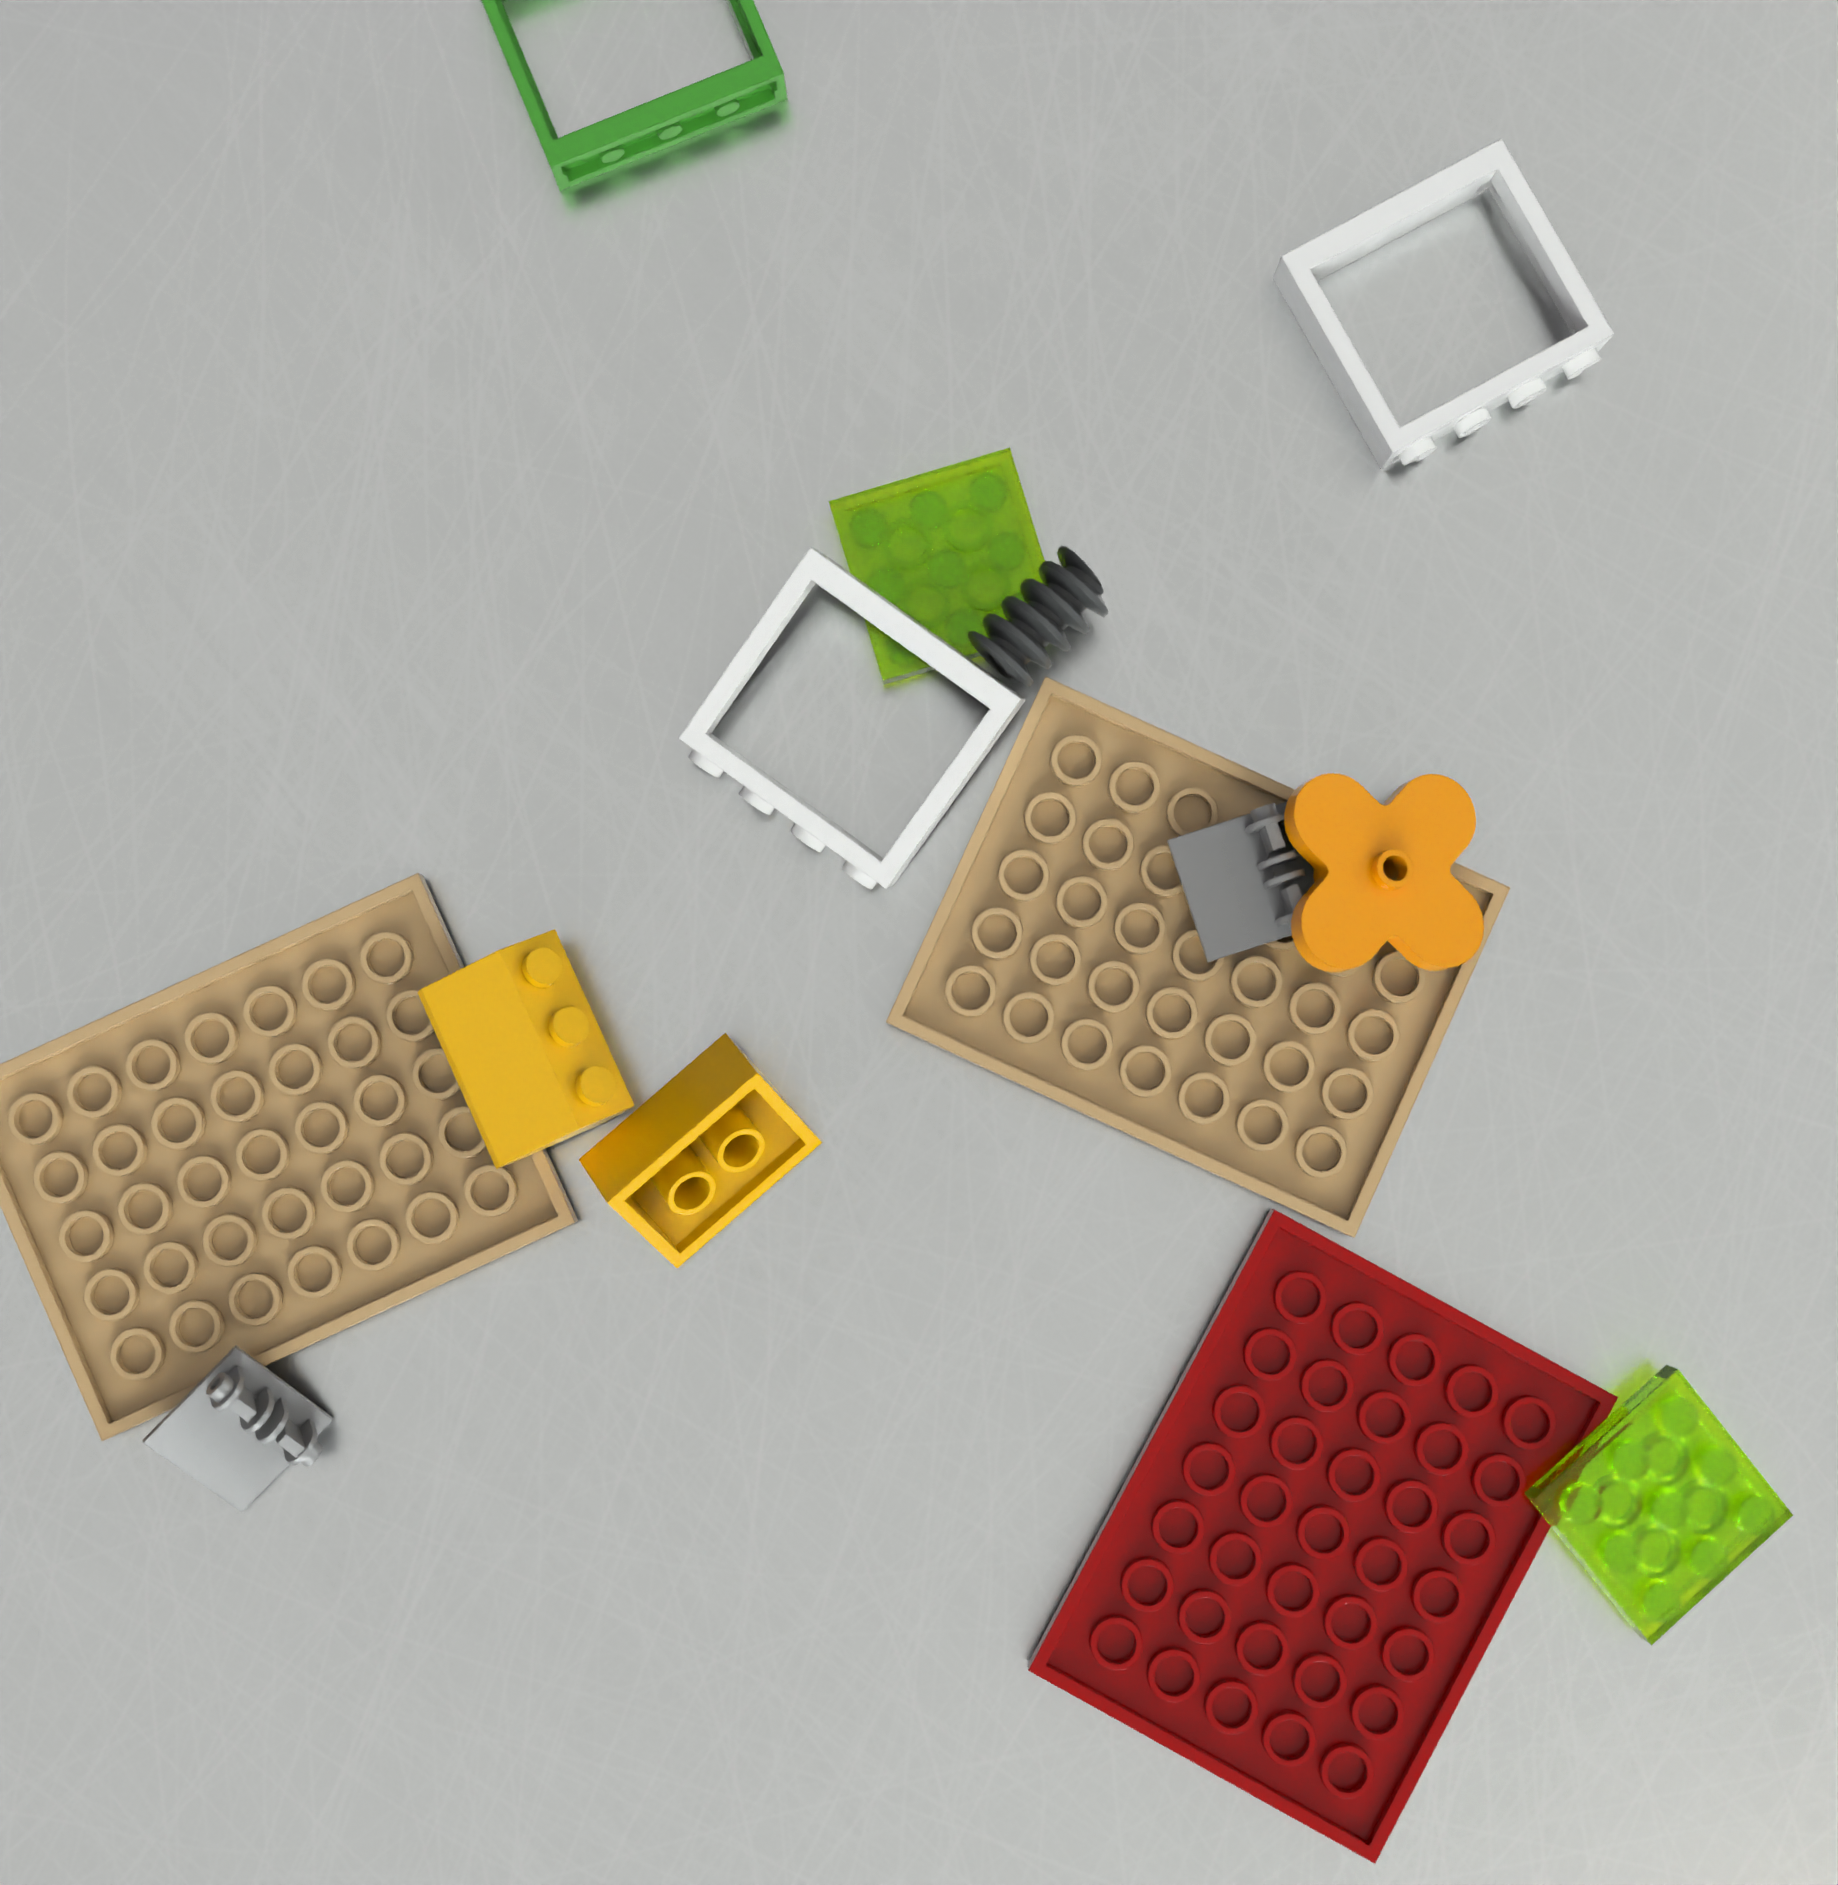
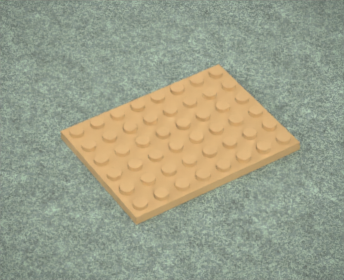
(1086, 980)
(255, 1159)

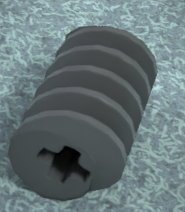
(1042, 618)

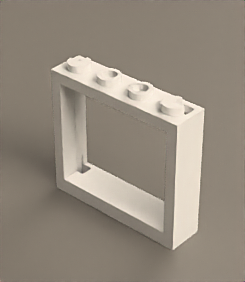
(1482, 171)
(768, 794)

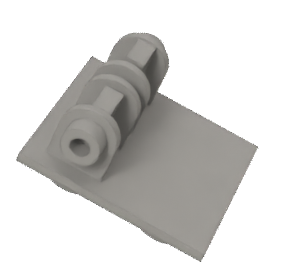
(1241, 880)
(240, 1429)

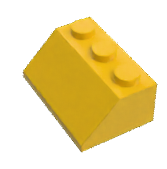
(525, 1048)
(699, 1151)

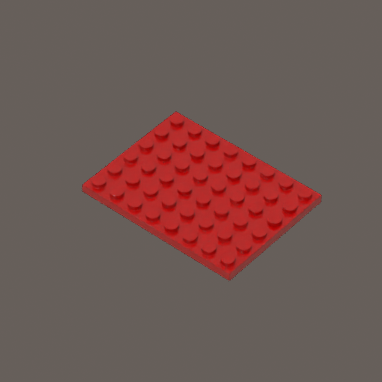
(1319, 1535)

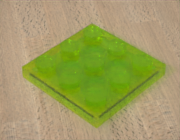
(940, 551)
(1659, 1504)

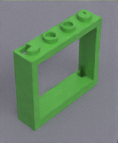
(658, 121)

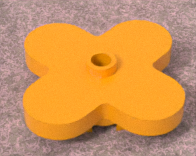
(1383, 872)

